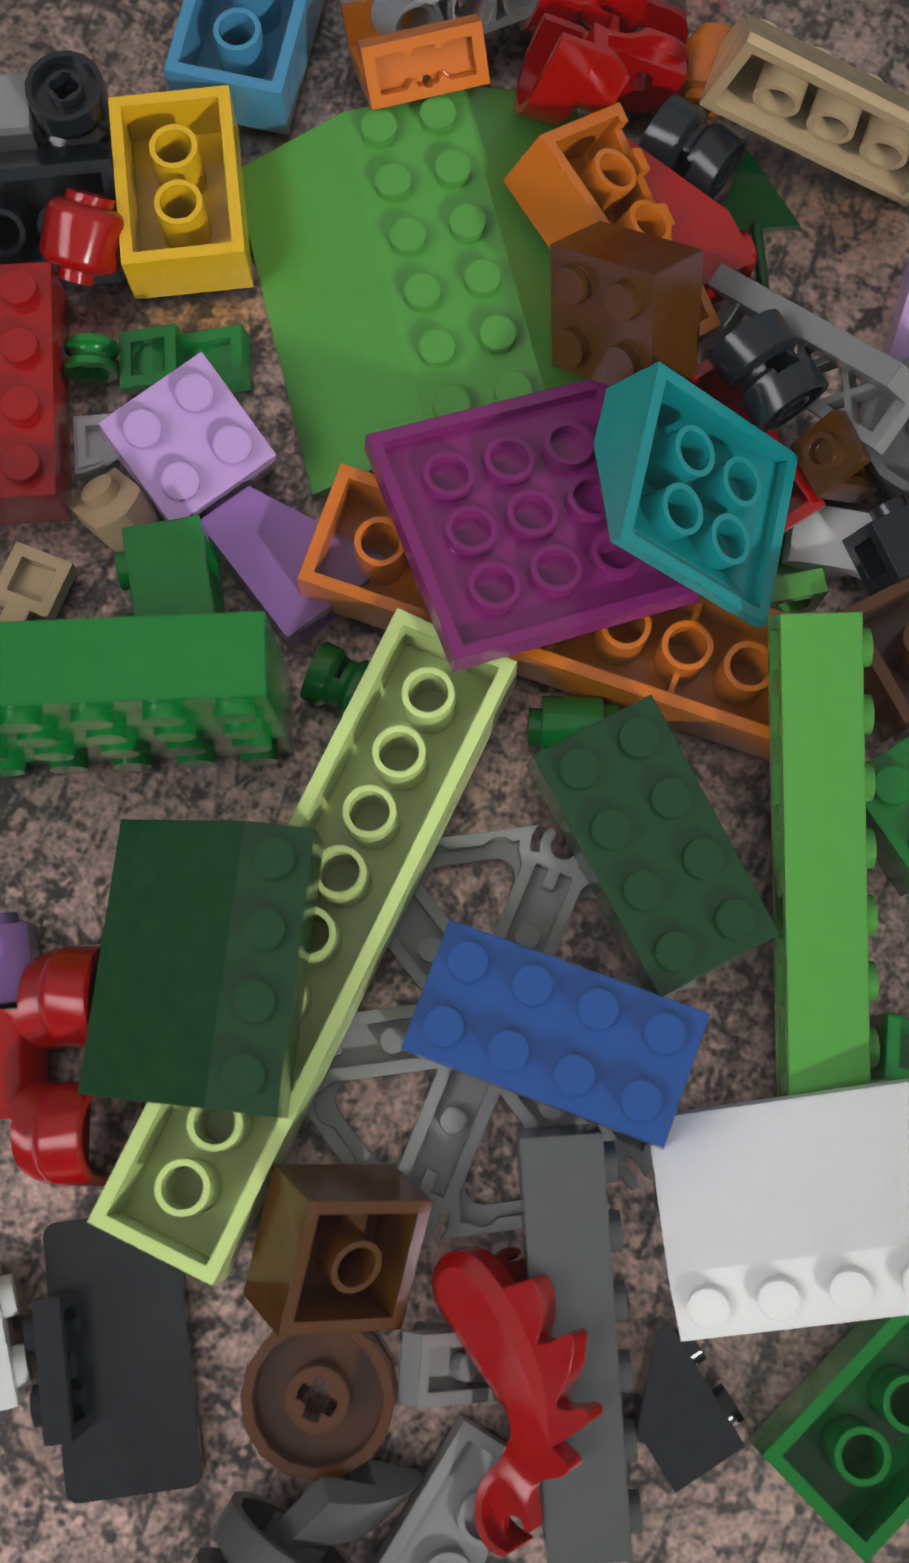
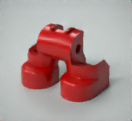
(627, 57)
(48, 1116)

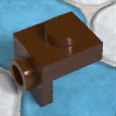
(835, 459)

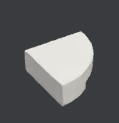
(91, 452)

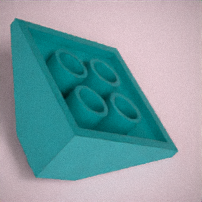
(694, 489)

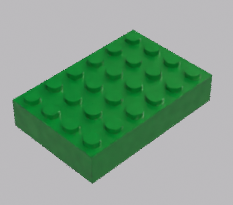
(143, 692)

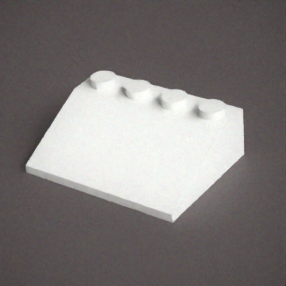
(787, 1211)

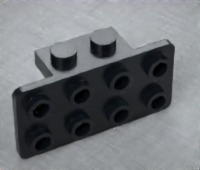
(113, 1367)

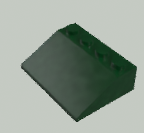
(203, 965)

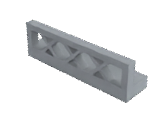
(834, 347)

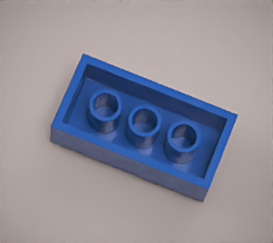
(556, 1033)

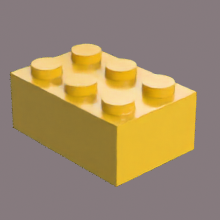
(180, 192)

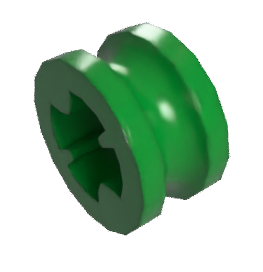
(91, 358)

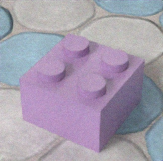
(188, 441)

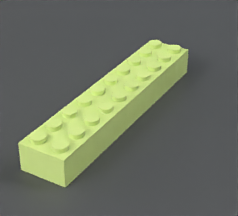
(380, 806)

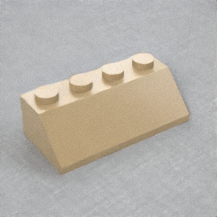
(812, 105)

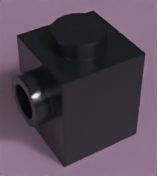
(882, 546)

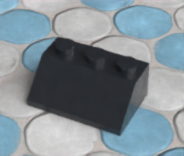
(36, 176)

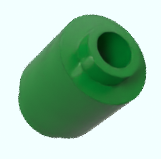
(565, 716)

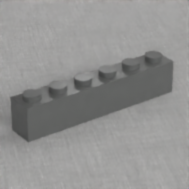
(571, 1241)

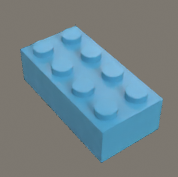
(251, 47)

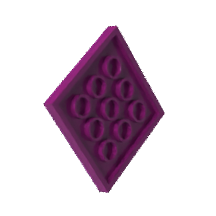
(513, 525)

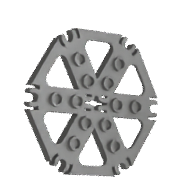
(456, 1103)

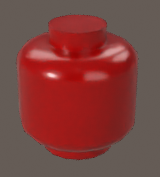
(82, 236)

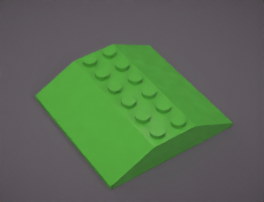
(401, 270)

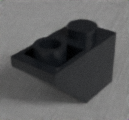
(678, 1413)

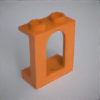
(395, 62)

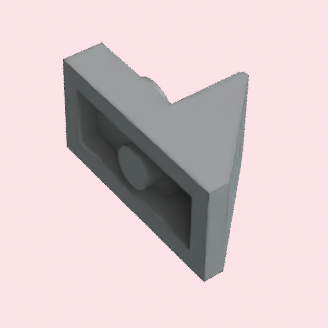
(438, 1369)

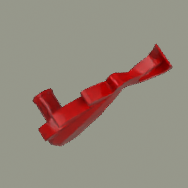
(508, 1336)

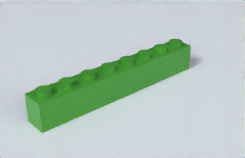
(821, 851)

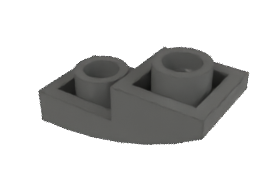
(345, 1510)

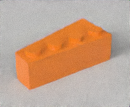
(591, 176)

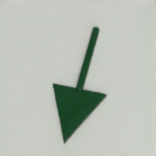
(756, 209)

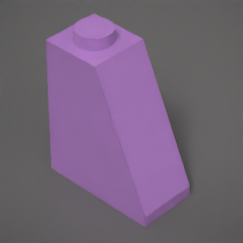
(264, 552)

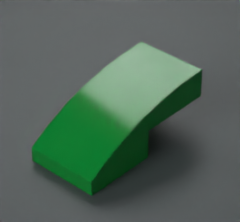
(156, 351)

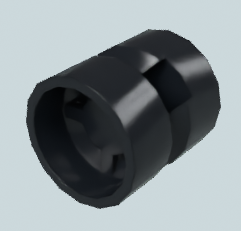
(68, 99)
(692, 147)
(767, 370)

